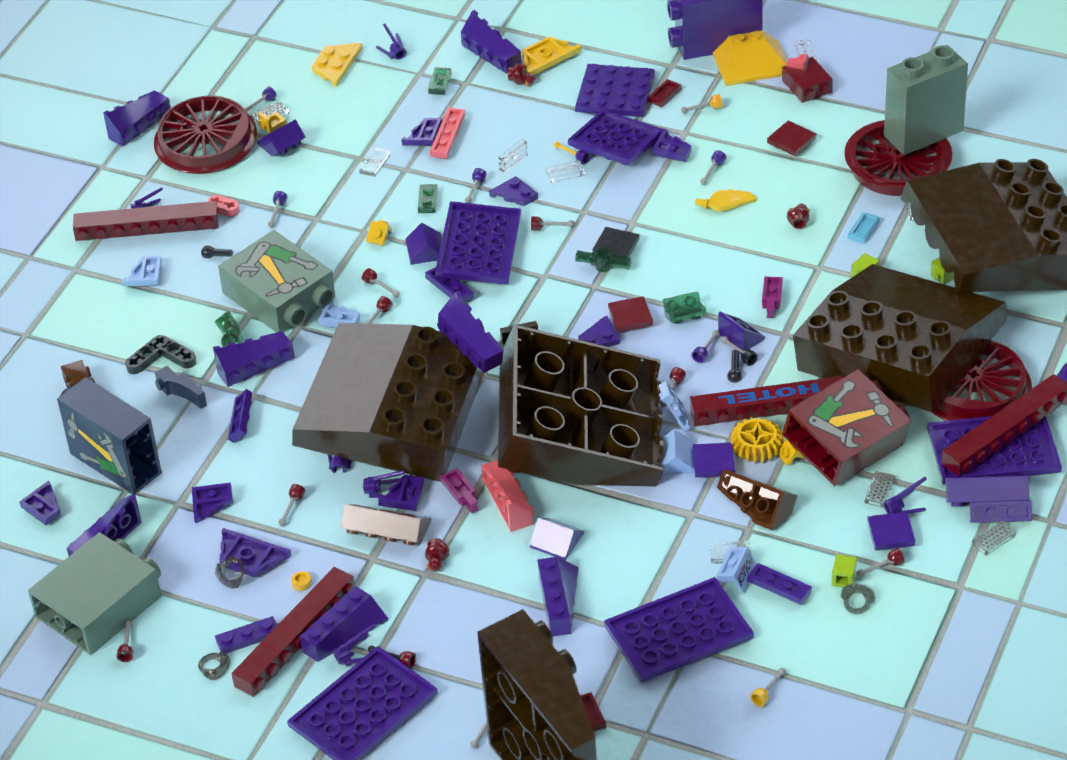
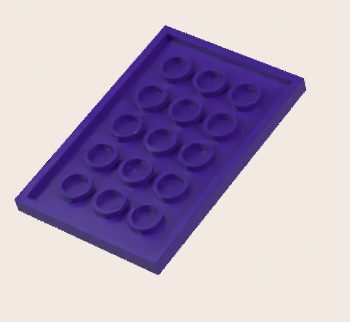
(478, 243)
(1026, 455)
(678, 629)
(362, 706)

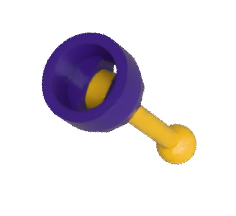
(580, 155)

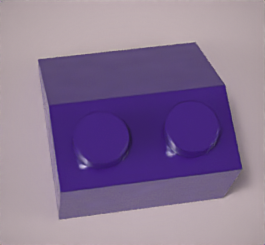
(282, 138)

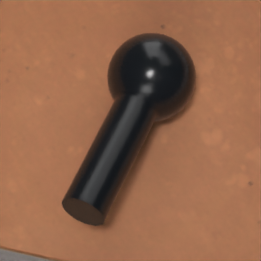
(208, 252)
(734, 374)

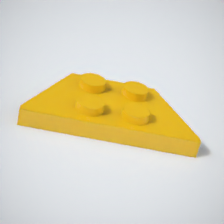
(547, 54)
(335, 61)

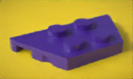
(254, 553)

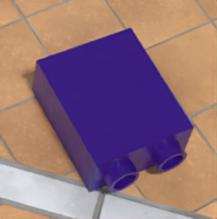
(707, 23)

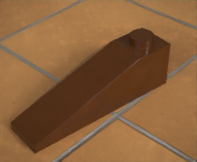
(760, 501)

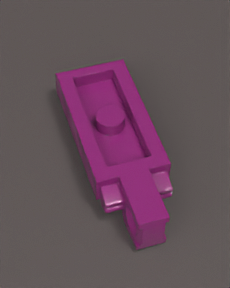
(772, 294)
(460, 489)

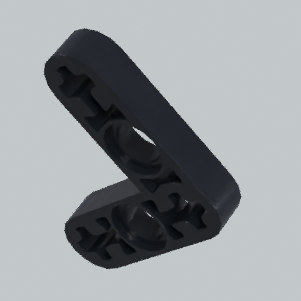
(160, 346)

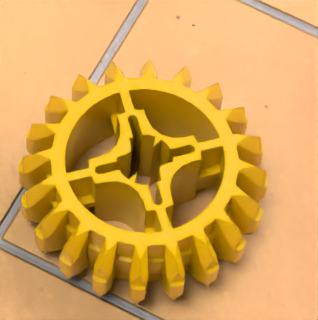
(756, 439)

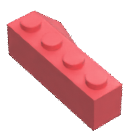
(507, 496)

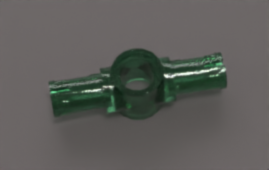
(603, 259)

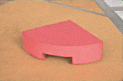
(798, 62)

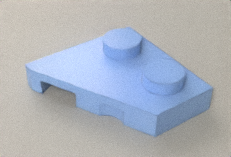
(145, 272)
(333, 315)
(675, 405)

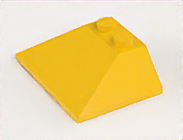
(749, 58)

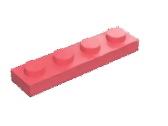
(447, 133)

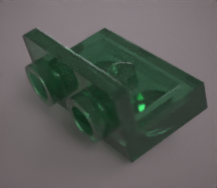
(683, 307)

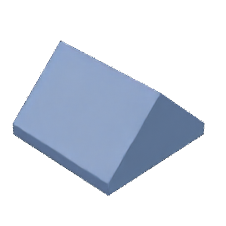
(677, 453)

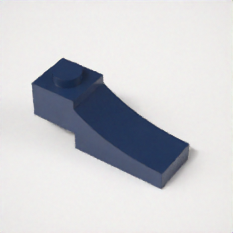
(179, 385)

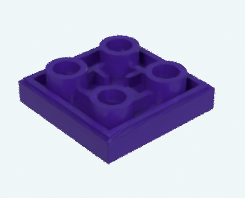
(712, 459)
(891, 531)

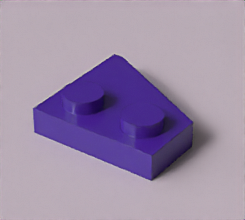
(210, 499)

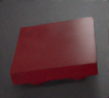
(791, 138)
(630, 314)

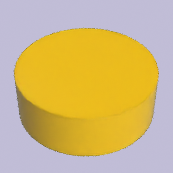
(301, 581)

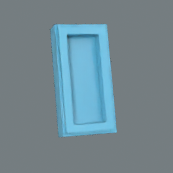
(863, 227)

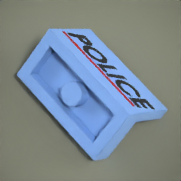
(737, 567)

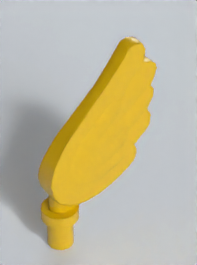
(726, 200)

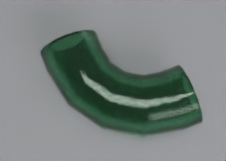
(229, 329)

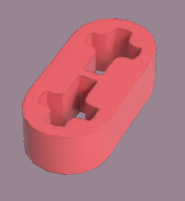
(226, 205)

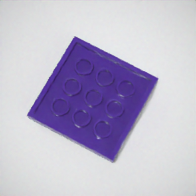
(615, 89)
(615, 137)

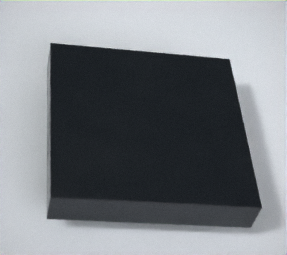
(617, 241)

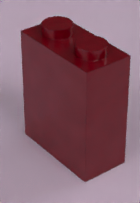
(809, 82)

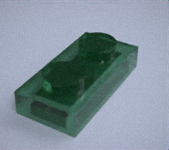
(439, 81)
(427, 198)

